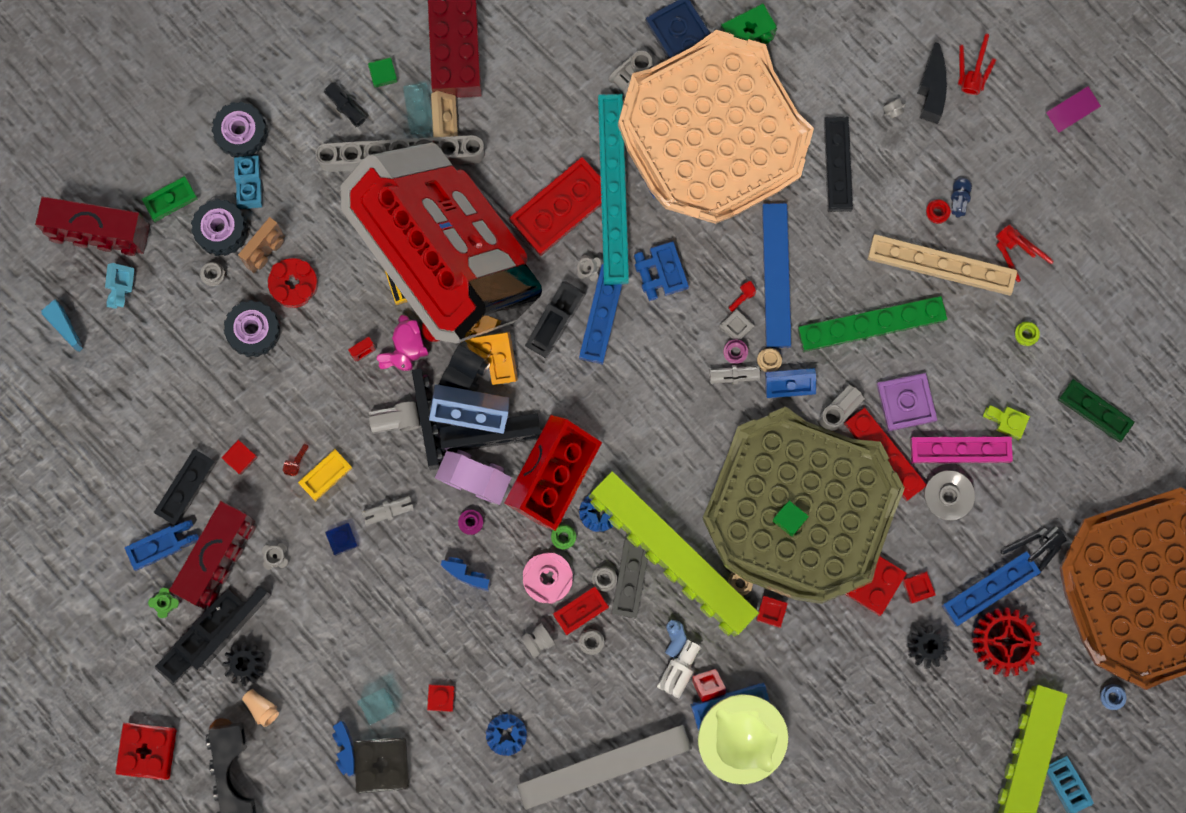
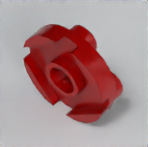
(282, 272)

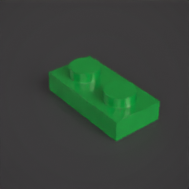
(169, 199)

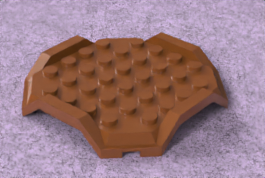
(1130, 588)

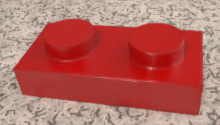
(580, 611)

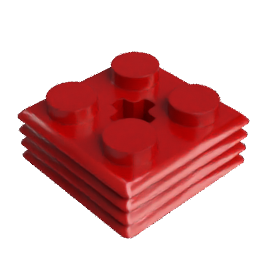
(155, 765)

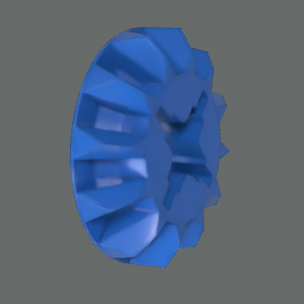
(590, 519)
(518, 733)

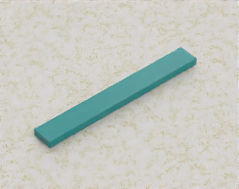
(613, 191)

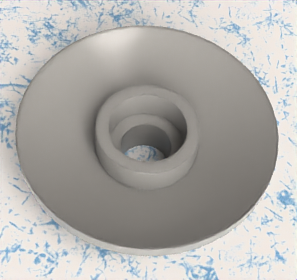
(960, 489)

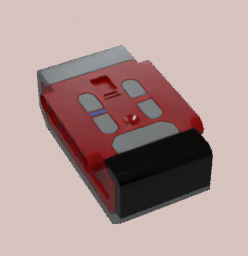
(439, 242)

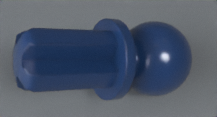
(961, 196)

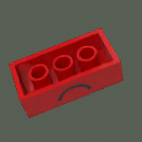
(553, 472)

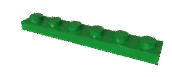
(872, 324)

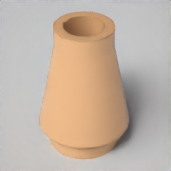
(260, 708)

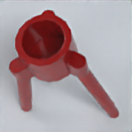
(973, 81)
(1010, 239)

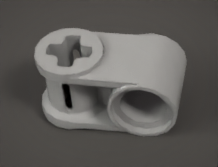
(623, 73)

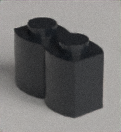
(465, 367)

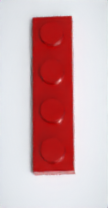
(866, 428)

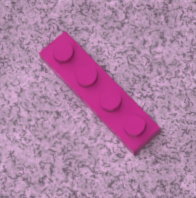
(961, 450)

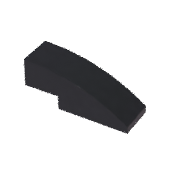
(934, 86)
(555, 319)

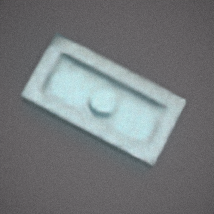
(418, 108)

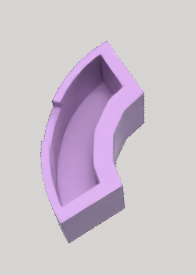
(466, 474)

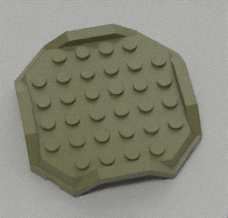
(830, 477)

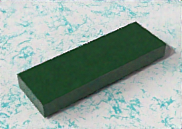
(1096, 410)

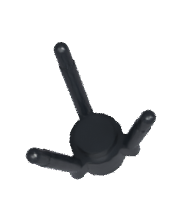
(1050, 541)

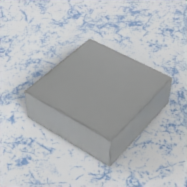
(736, 326)

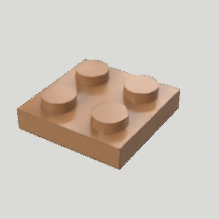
(261, 245)

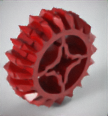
(1005, 653)

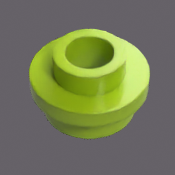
(1032, 329)

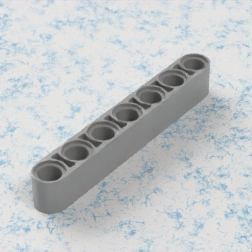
(365, 148)
(604, 767)

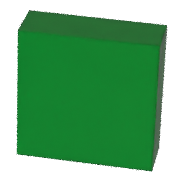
(382, 72)
(790, 518)

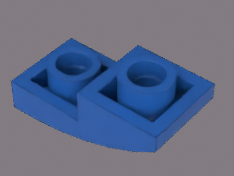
(458, 570)
(346, 756)

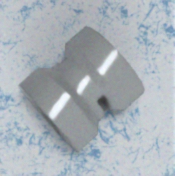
(537, 641)

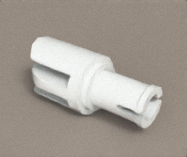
(679, 671)

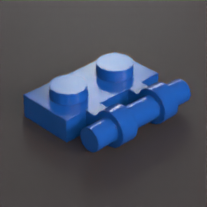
(668, 269)

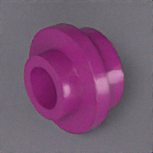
(735, 359)
(473, 529)

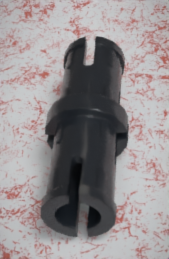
(345, 104)

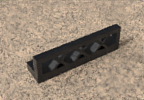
(516, 430)

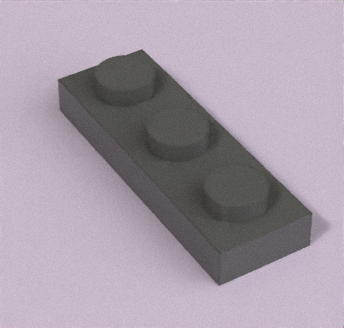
(629, 581)

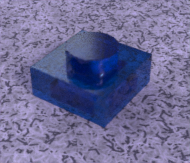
(341, 539)

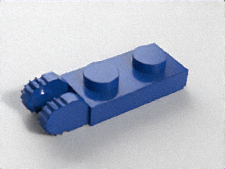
(159, 545)

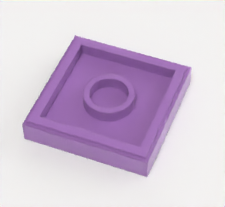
(906, 402)

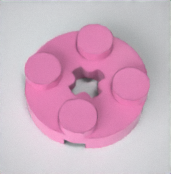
(533, 581)

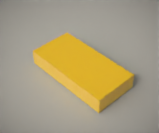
(325, 475)

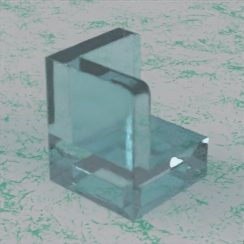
(377, 706)

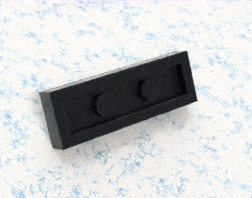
(185, 487)

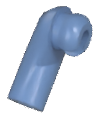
(677, 636)

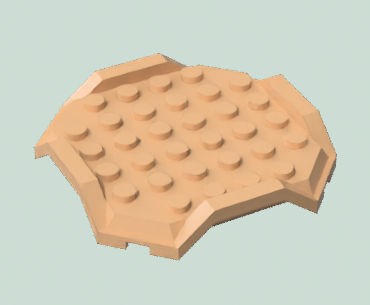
(714, 129)

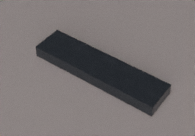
(838, 164)
(230, 629)

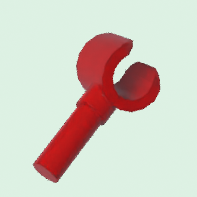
(748, 292)

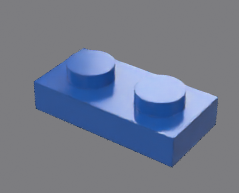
(790, 383)

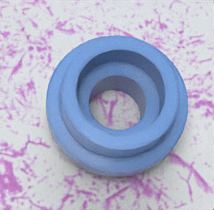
(1120, 697)

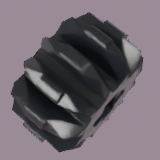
(933, 655)
(236, 662)

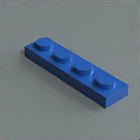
(600, 321)
(991, 589)

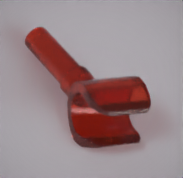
(292, 468)

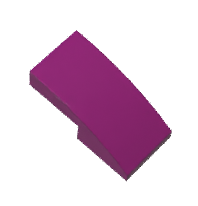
(1073, 109)

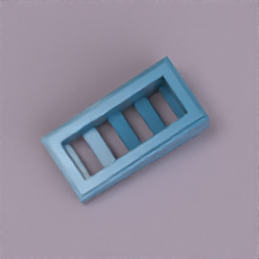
(59, 320)
(1076, 781)

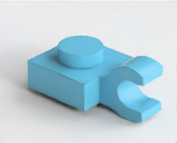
(120, 281)

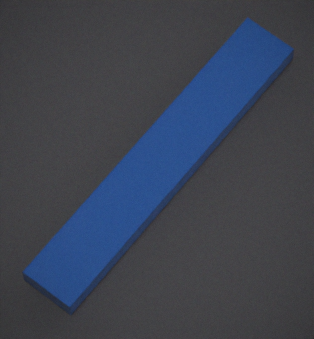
(776, 276)

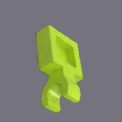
(1009, 421)

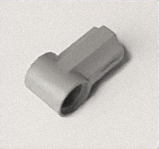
(841, 407)
(401, 417)

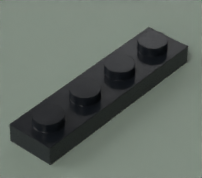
(429, 429)

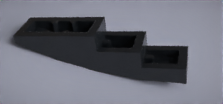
(203, 630)

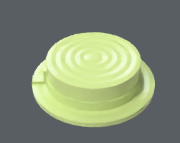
(742, 739)

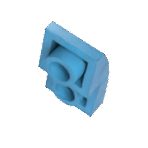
(248, 182)

